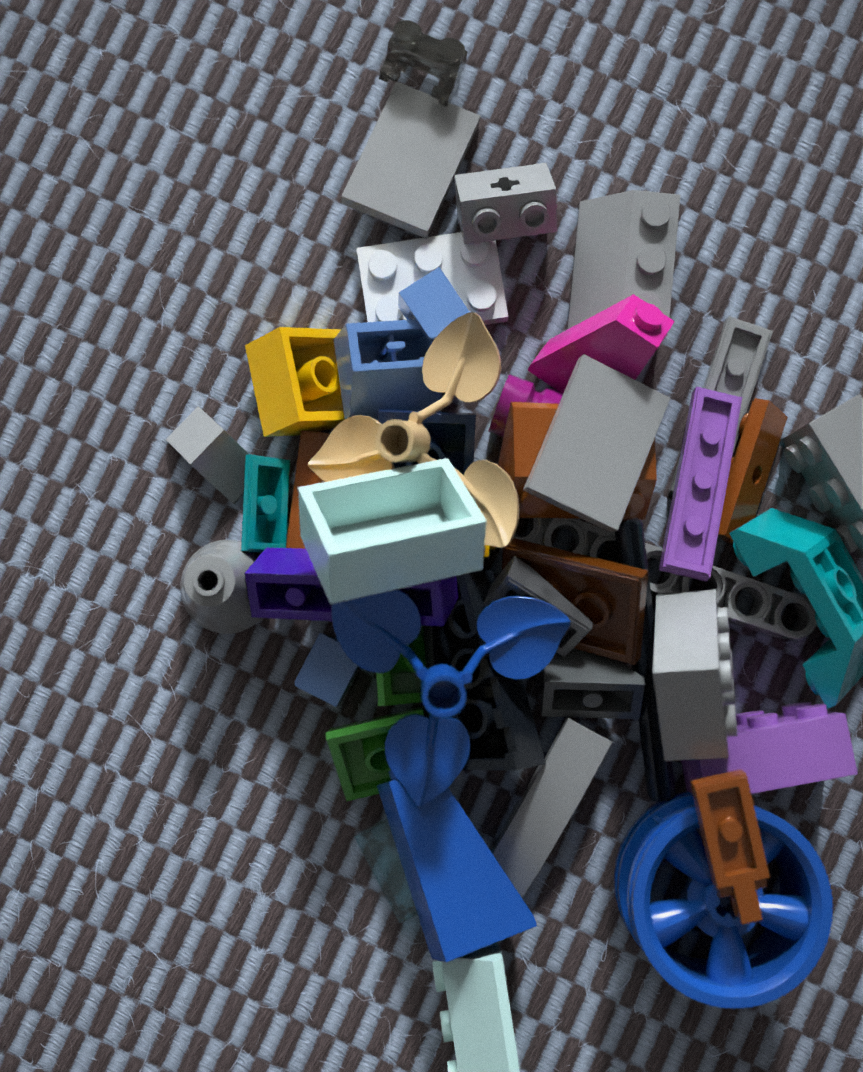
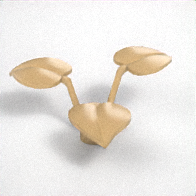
(457, 363)

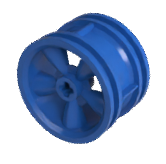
(733, 975)

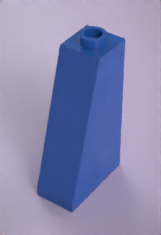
(452, 875)

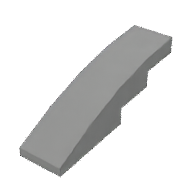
(548, 803)

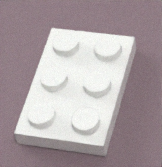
(469, 268)

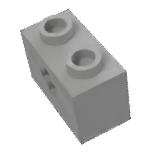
(506, 203)

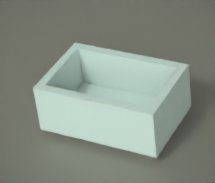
(391, 529)

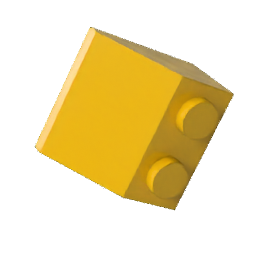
(296, 380)

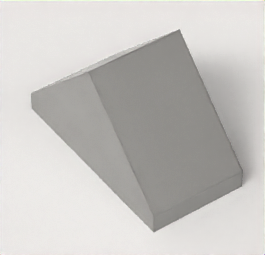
(211, 453)

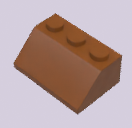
(521, 443)

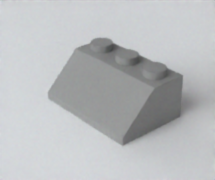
(624, 250)

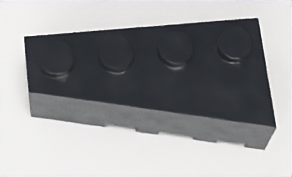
(495, 706)

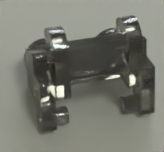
(433, 56)

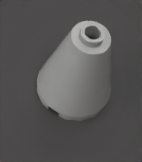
(227, 605)

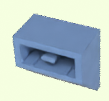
(382, 367)

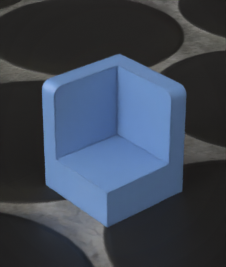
(431, 303)
(326, 671)

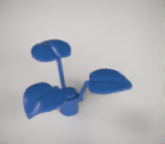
(432, 751)

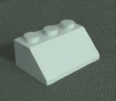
(478, 1012)

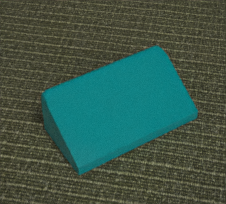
(265, 503)

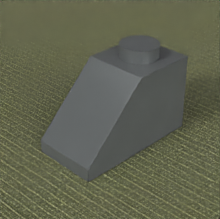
(590, 687)

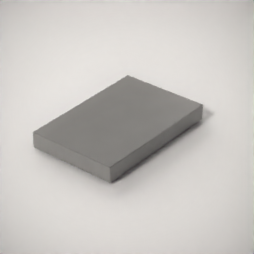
(410, 160)
(597, 444)

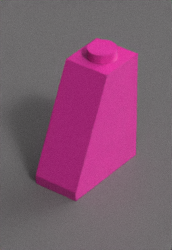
(617, 337)

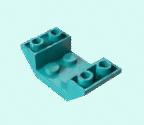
(829, 579)

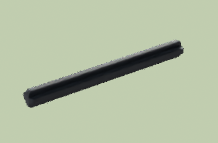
(658, 773)

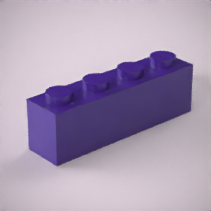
(287, 587)

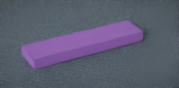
(700, 484)

